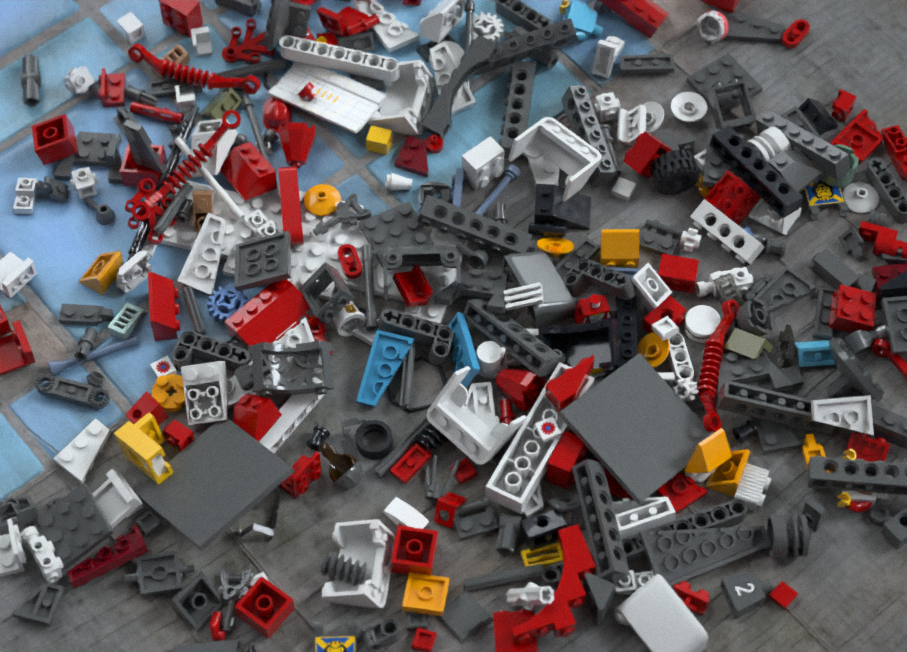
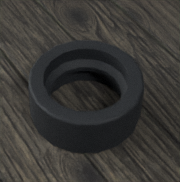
(374, 453)

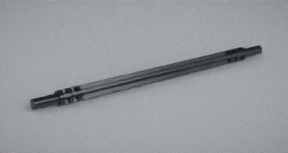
(171, 165)

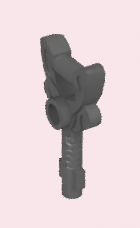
(344, 215)
(233, 594)

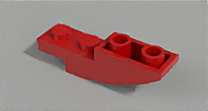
(897, 149)

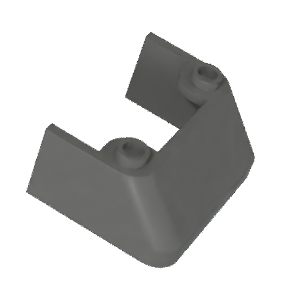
(423, 256)

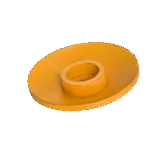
(322, 206)
(555, 246)
(653, 349)

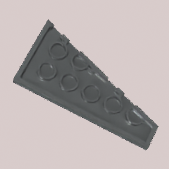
(691, 552)

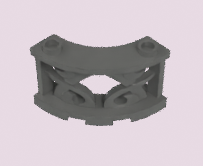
(310, 350)

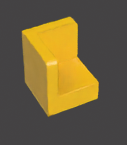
(379, 140)

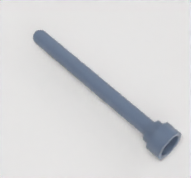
(511, 173)
(57, 366)

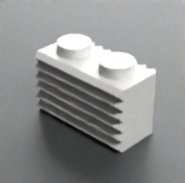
(751, 486)

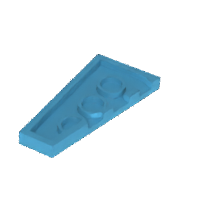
(463, 352)
(383, 362)

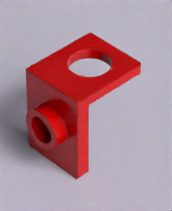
(449, 503)

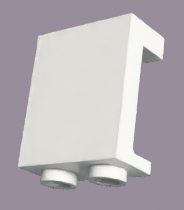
(116, 498)

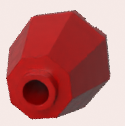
(296, 142)
(520, 386)

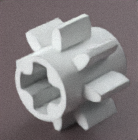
(690, 239)
(686, 389)

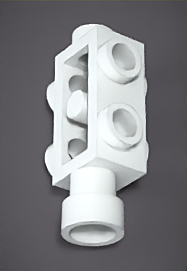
(741, 277)
(43, 554)

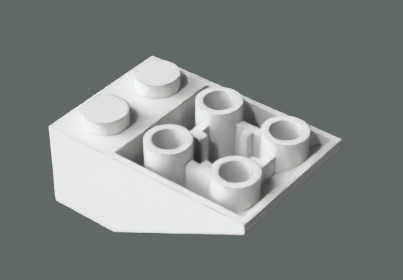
(202, 134)
(205, 392)

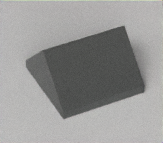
(598, 596)
(197, 601)

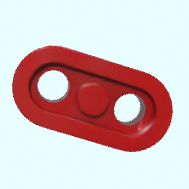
(792, 36)
(351, 262)

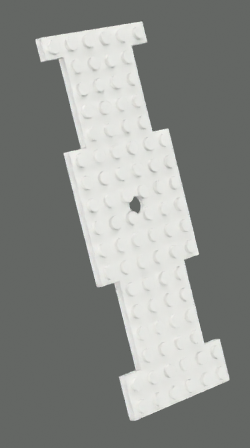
(314, 252)

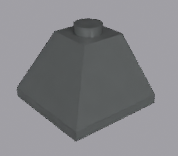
(795, 168)

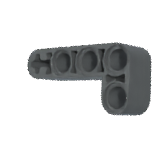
(521, 14)
(877, 174)
(590, 273)
(432, 338)
(236, 356)

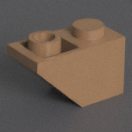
(202, 205)

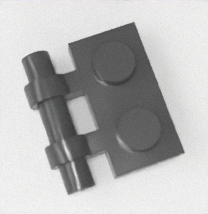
(657, 243)

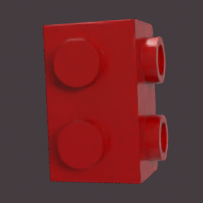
(413, 287)

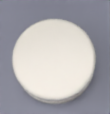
(701, 323)

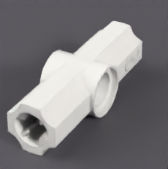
(530, 596)

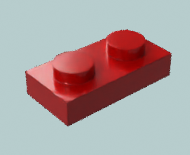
(410, 464)

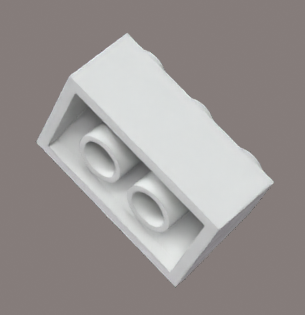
(442, 19)

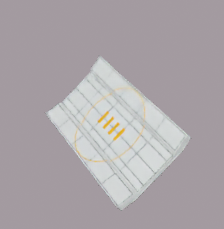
(336, 99)

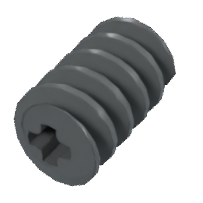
(343, 569)

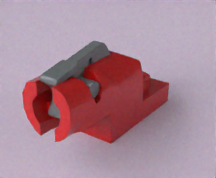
(885, 242)

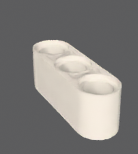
(679, 352)

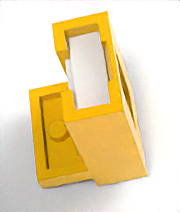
(142, 447)

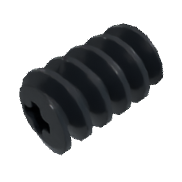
(430, 437)

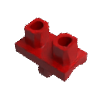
(694, 601)

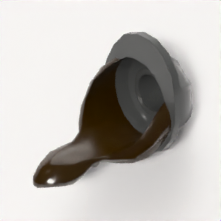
(344, 468)

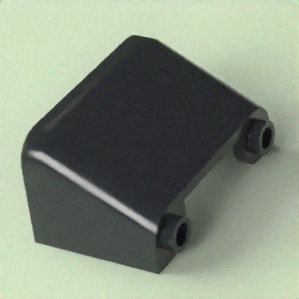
(583, 340)

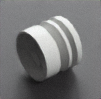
(769, 143)

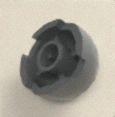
(754, 318)

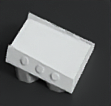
(766, 215)
(133, 272)

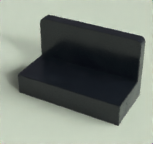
(817, 115)

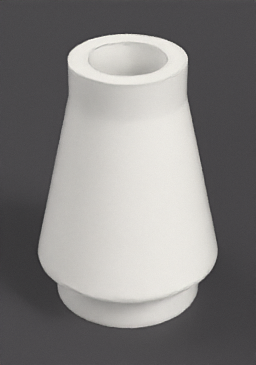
(395, 182)

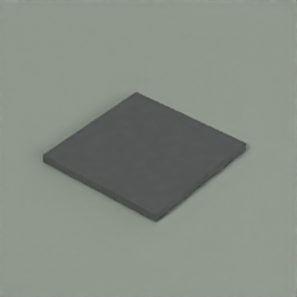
(636, 427)
(214, 483)

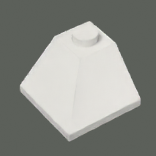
(650, 287)

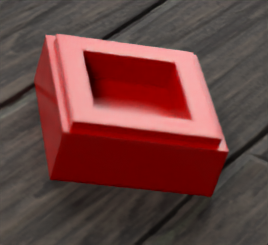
(464, 472)
(783, 595)
(424, 640)

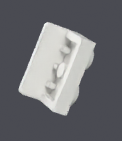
(631, 124)

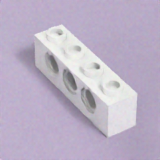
(706, 212)

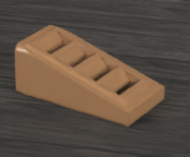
(174, 53)

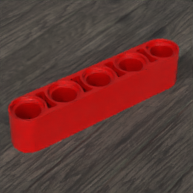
(291, 204)

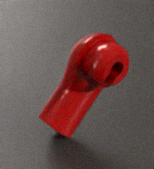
(216, 634)

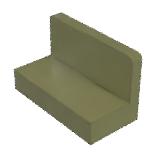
(223, 101)
(747, 344)

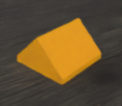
(102, 272)
(709, 454)
(728, 474)

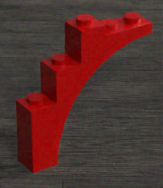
(569, 594)

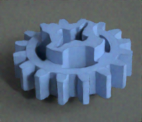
(225, 303)

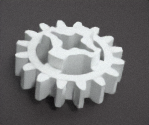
(488, 27)

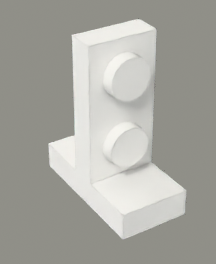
(606, 54)

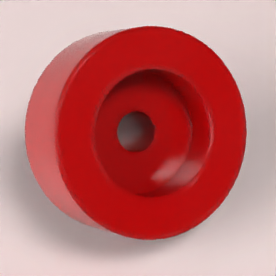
(306, 91)
(434, 144)

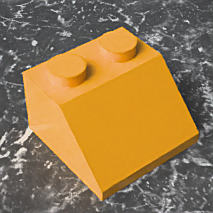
(619, 248)

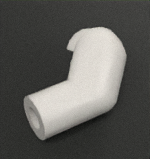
(699, 477)

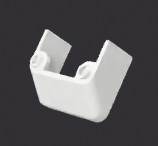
(562, 149)
(463, 426)

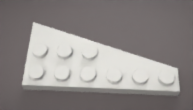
(289, 371)

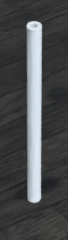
(209, 178)

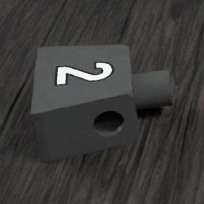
(744, 592)

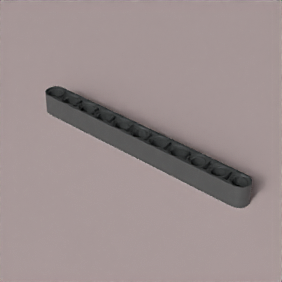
(634, 542)

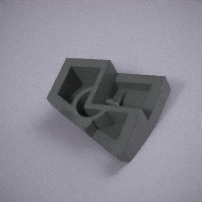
(20, 510)

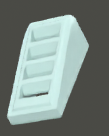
(124, 333)

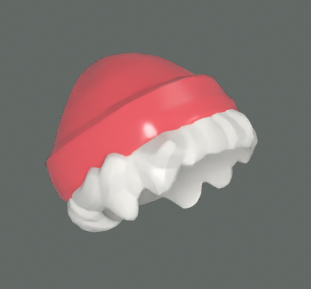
(713, 26)

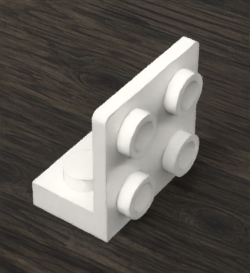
(15, 273)
(11, 551)

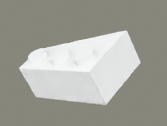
(642, 517)

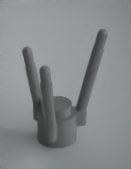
(433, 489)

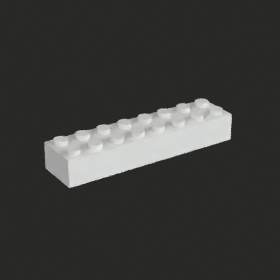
(527, 455)

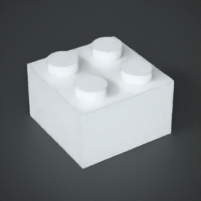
(483, 163)

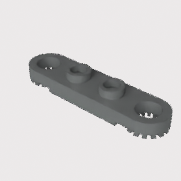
(72, 391)

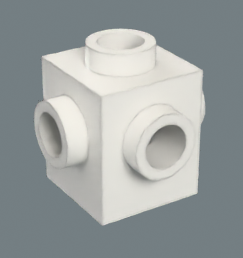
(78, 80)
(606, 107)
(84, 182)

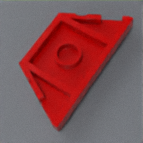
(860, 136)

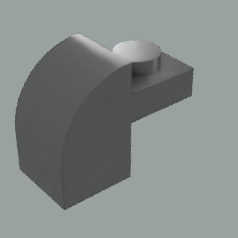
(668, 138)

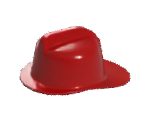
(276, 113)

